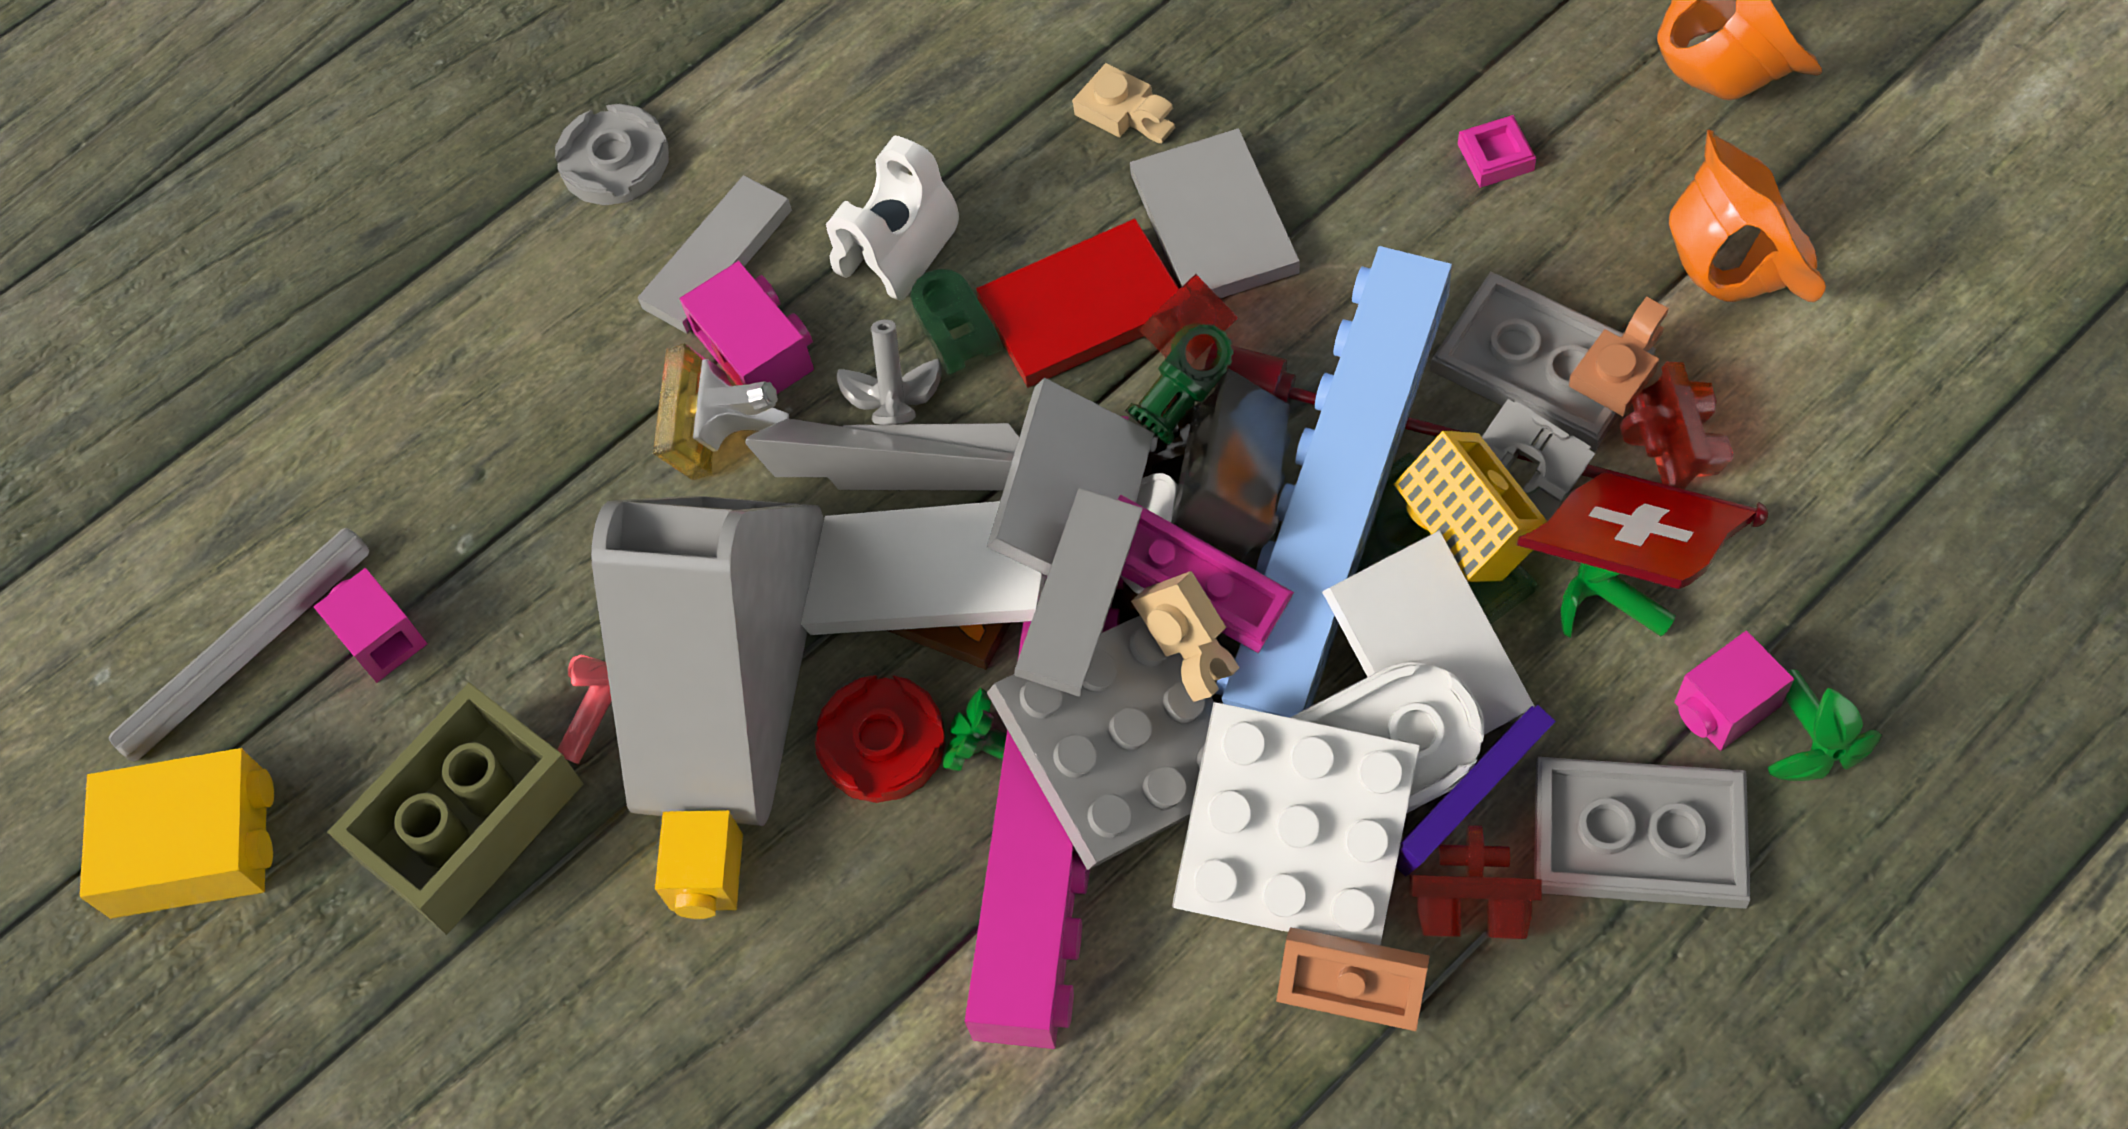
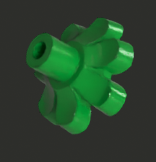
(974, 733)

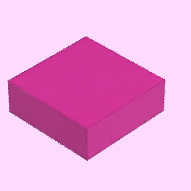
(1496, 151)

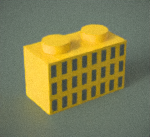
(1473, 503)

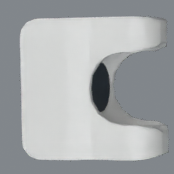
(901, 223)

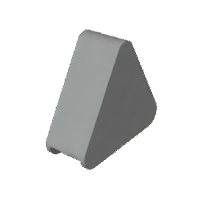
(703, 645)

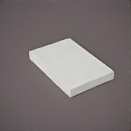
(1426, 613)

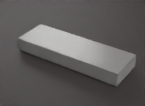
(728, 234)
(1078, 592)

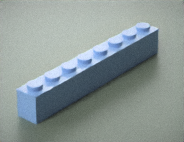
(1341, 475)

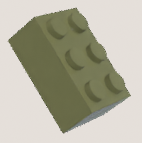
(457, 807)

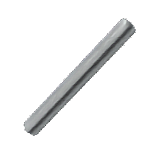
(238, 645)

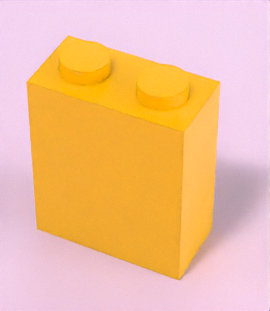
(176, 833)

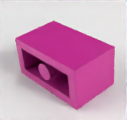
(747, 330)

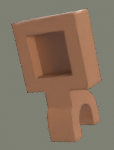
(1618, 366)

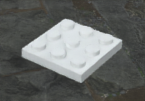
(1295, 825)

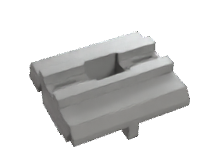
(1559, 462)

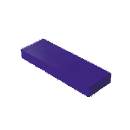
(1472, 788)

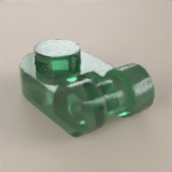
(944, 302)

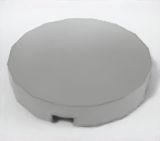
(612, 154)

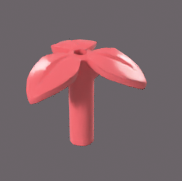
(593, 673)

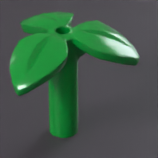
(1609, 586)
(1833, 731)

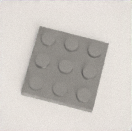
(1122, 752)

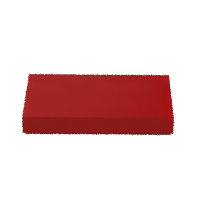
(1077, 302)

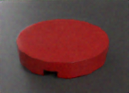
(880, 738)

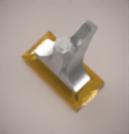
(703, 408)

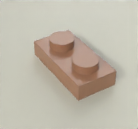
(1352, 978)

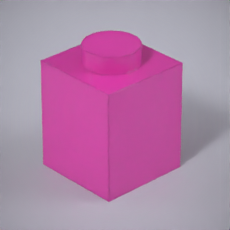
(370, 624)
(1732, 691)

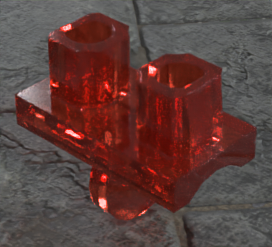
(1670, 426)
(1507, 898)

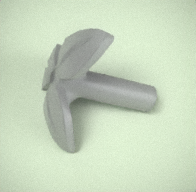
(889, 389)

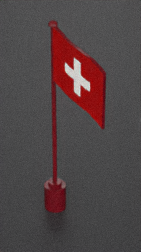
(1606, 523)

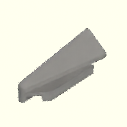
(890, 454)

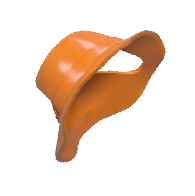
(1741, 56)
(1724, 197)

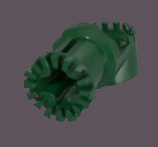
(1180, 383)

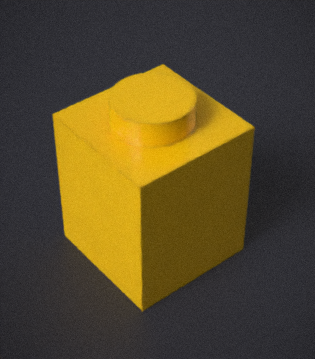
(699, 862)

